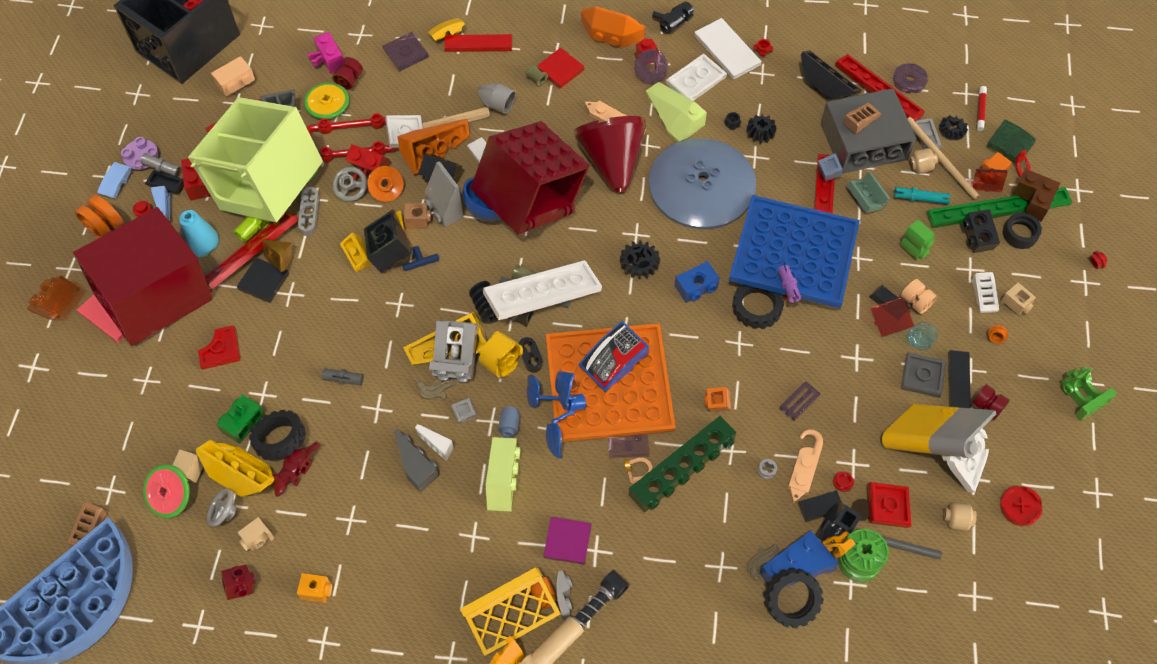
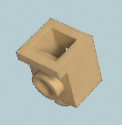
(1018, 299)
(254, 535)

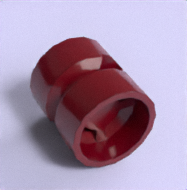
(347, 73)
(988, 400)

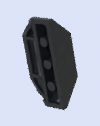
(825, 78)

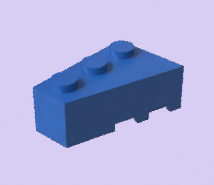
(806, 554)

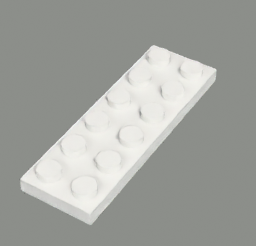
(541, 289)

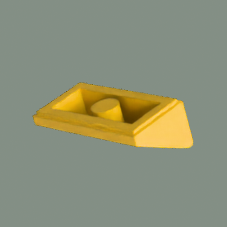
(355, 251)

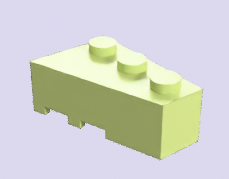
(501, 474)

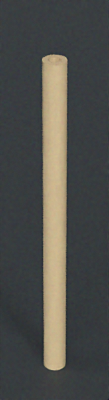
(942, 158)

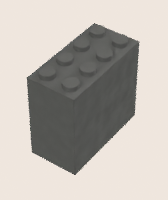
(880, 143)

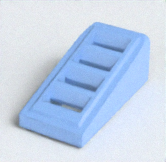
(162, 200)

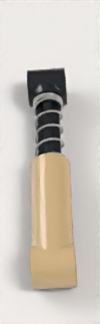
(612, 587)

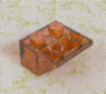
(53, 297)

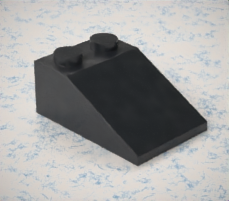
(386, 242)

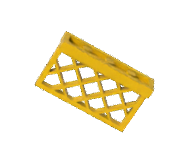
(501, 594)

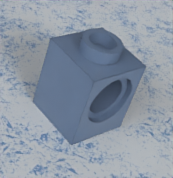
(830, 167)

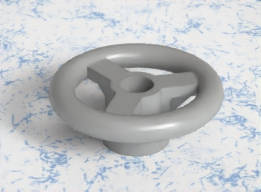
(343, 178)
(223, 509)

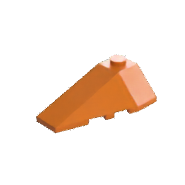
(431, 140)

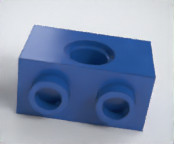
(702, 274)

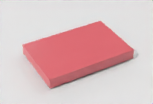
(97, 315)

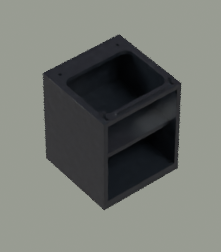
(176, 37)

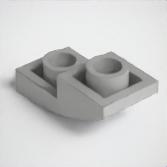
(563, 590)

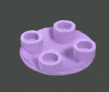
(133, 152)

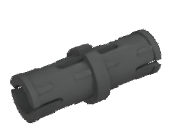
(342, 376)

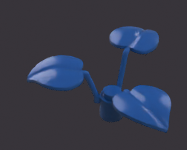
(569, 402)

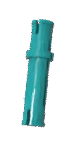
(921, 195)

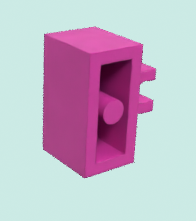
(326, 52)

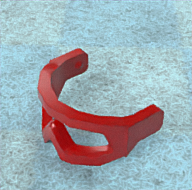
(1020, 157)

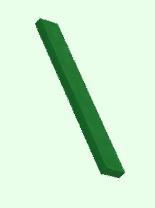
(999, 207)

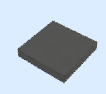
(923, 375)

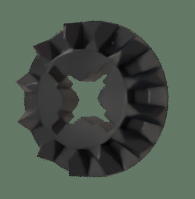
(953, 133)

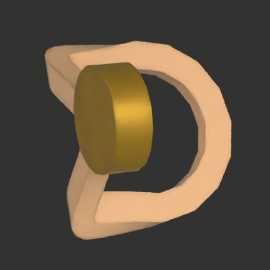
(633, 480)

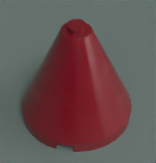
(613, 147)

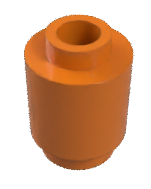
(536, 591)

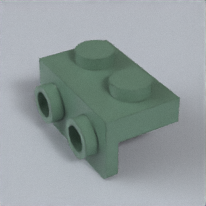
(869, 193)

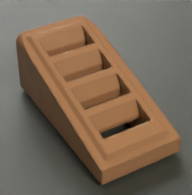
(855, 126)
(83, 516)

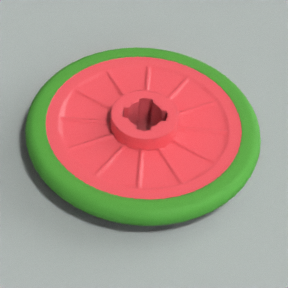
(165, 503)

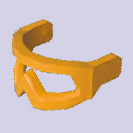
(841, 544)

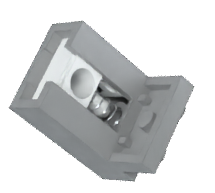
(453, 367)

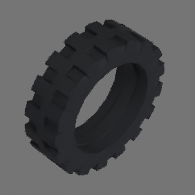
(753, 320)
(284, 447)
(812, 606)

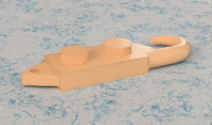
(601, 111)
(805, 466)

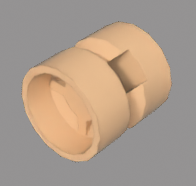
(918, 296)

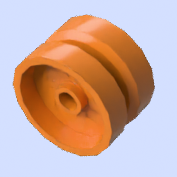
(98, 216)

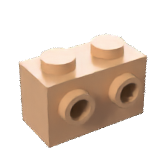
(233, 76)

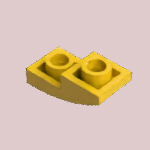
(452, 26)

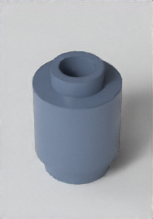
(509, 422)

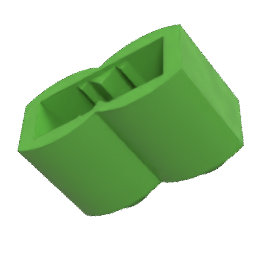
(918, 240)

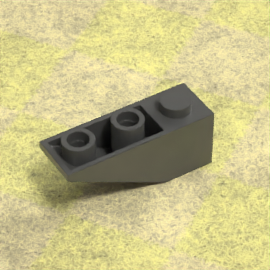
(416, 467)

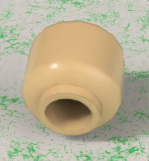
(923, 160)
(960, 516)

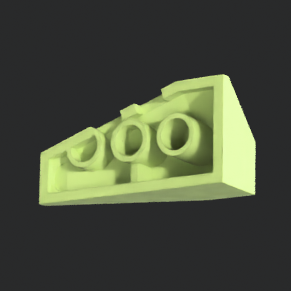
(679, 114)

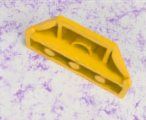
(234, 468)

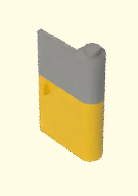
(937, 430)

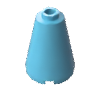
(198, 233)

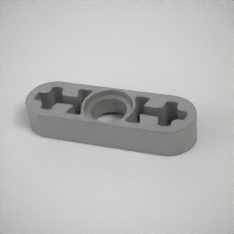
(305, 204)

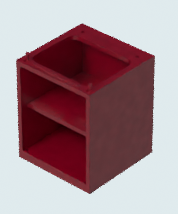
(144, 275)

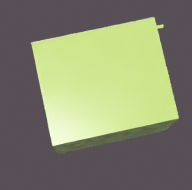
(256, 159)

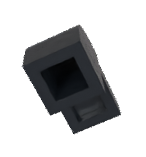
(838, 519)

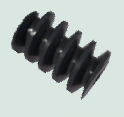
(481, 304)

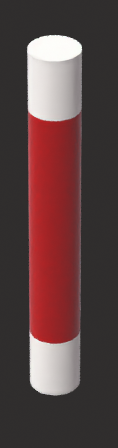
(981, 108)

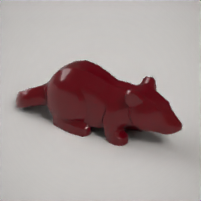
(292, 467)

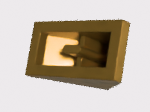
(278, 253)

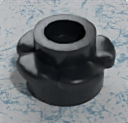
(732, 116)

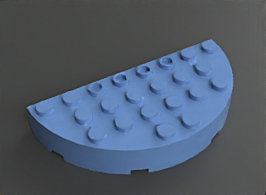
(69, 601)

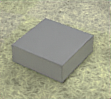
(463, 410)

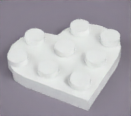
(970, 469)

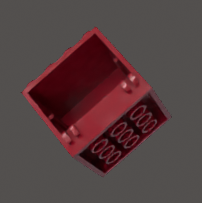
(529, 176)

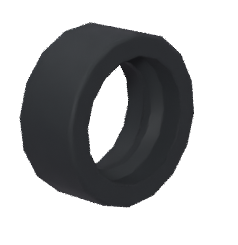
(1023, 219)

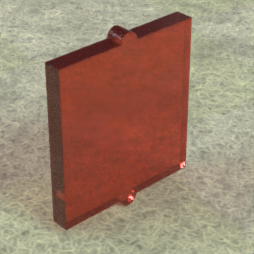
(989, 179)
(892, 317)

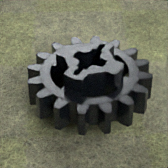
(640, 266)

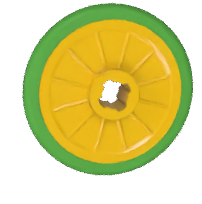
(317, 104)

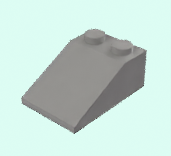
(443, 197)

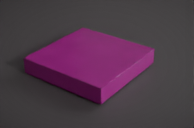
(567, 540)

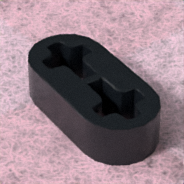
(534, 352)

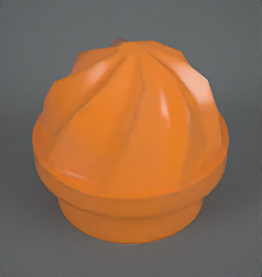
(998, 334)

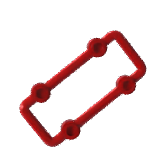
(325, 126)

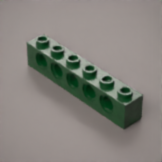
(717, 429)

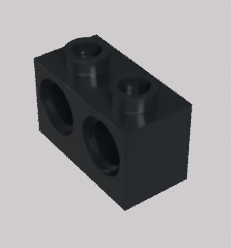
(985, 230)

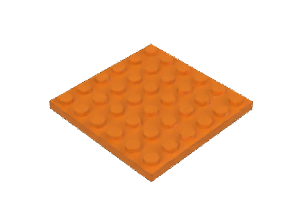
(630, 407)

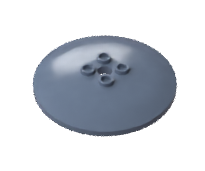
(699, 202)

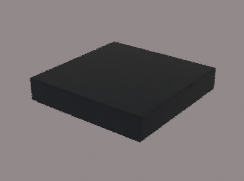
(262, 280)

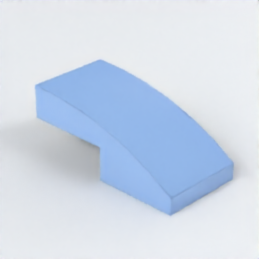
(113, 180)

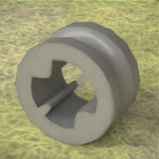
(764, 473)

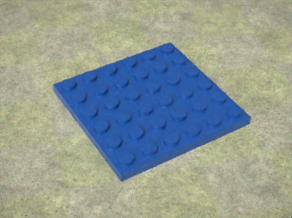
(808, 240)

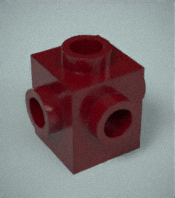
(237, 581)

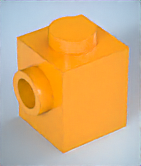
(314, 588)

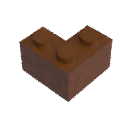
(1038, 191)

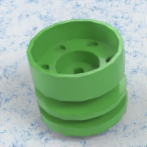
(861, 566)

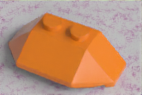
(611, 27)

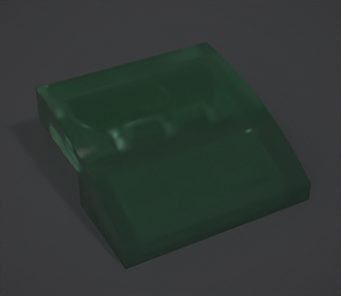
(1011, 140)

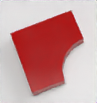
(221, 350)

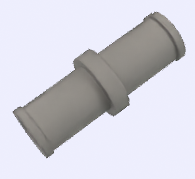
(159, 164)

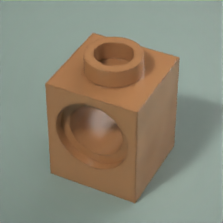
(412, 210)

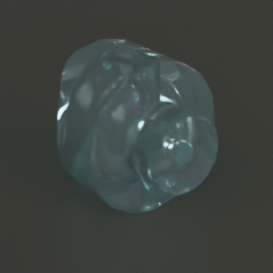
(922, 335)

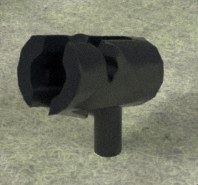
(675, 18)

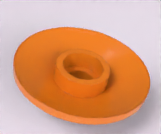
(391, 190)

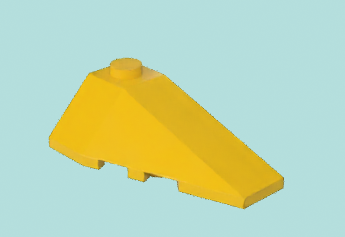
(423, 349)

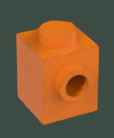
(997, 162)
(718, 399)

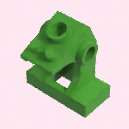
(1095, 400)

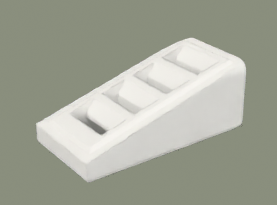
(985, 280)
(439, 443)

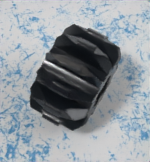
(761, 128)

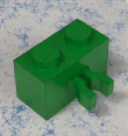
(240, 418)

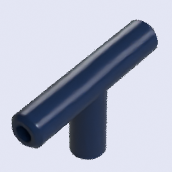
(420, 261)

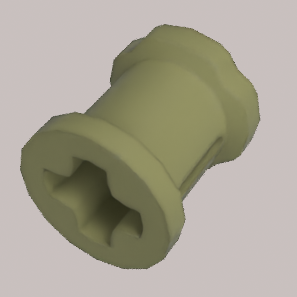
(537, 75)

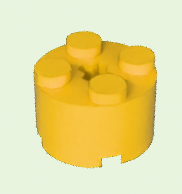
(500, 354)

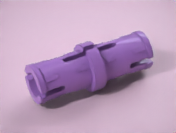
(789, 283)

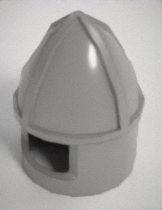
(496, 95)

